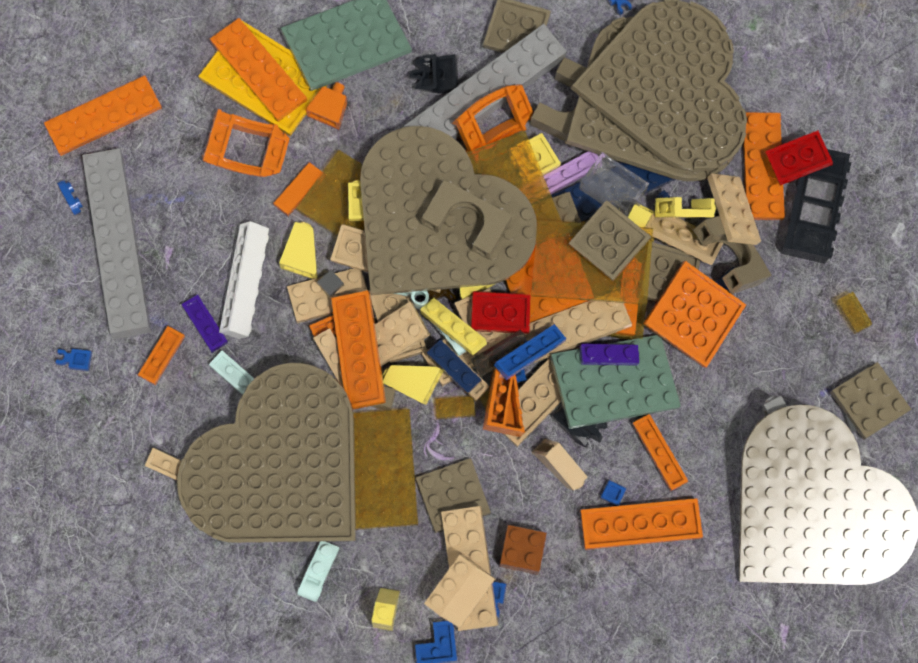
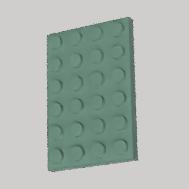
(345, 41)
(615, 391)

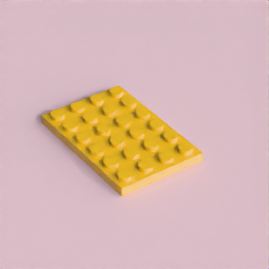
(225, 80)

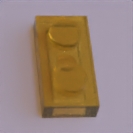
(854, 313)
(455, 407)

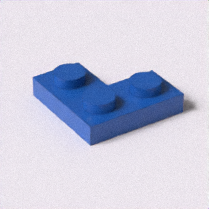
(444, 647)

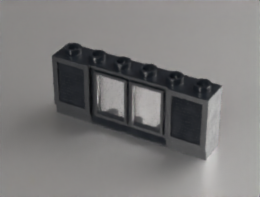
(816, 211)

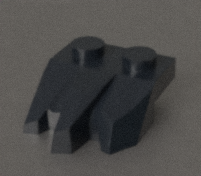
(436, 73)
(580, 434)

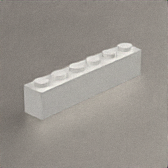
(244, 280)

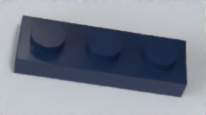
(454, 367)

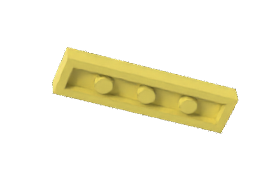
(453, 326)

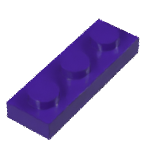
(204, 323)
(609, 354)

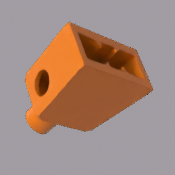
(328, 106)

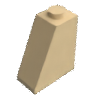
(560, 464)

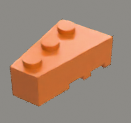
(503, 406)

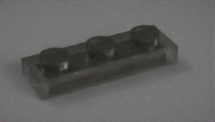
(486, 360)

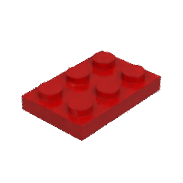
(799, 157)
(500, 312)

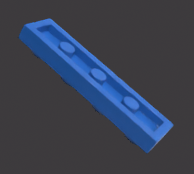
(530, 352)

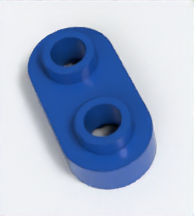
(74, 203)

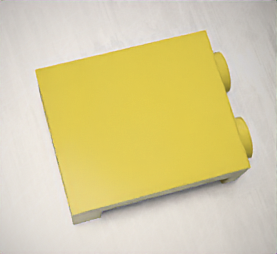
(672, 208)

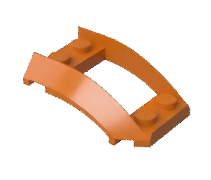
(519, 106)
(219, 138)

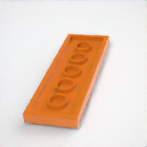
(258, 69)
(102, 115)
(761, 185)
(358, 349)
(641, 524)

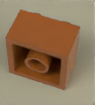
(523, 549)

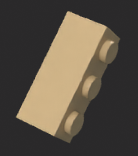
(459, 591)

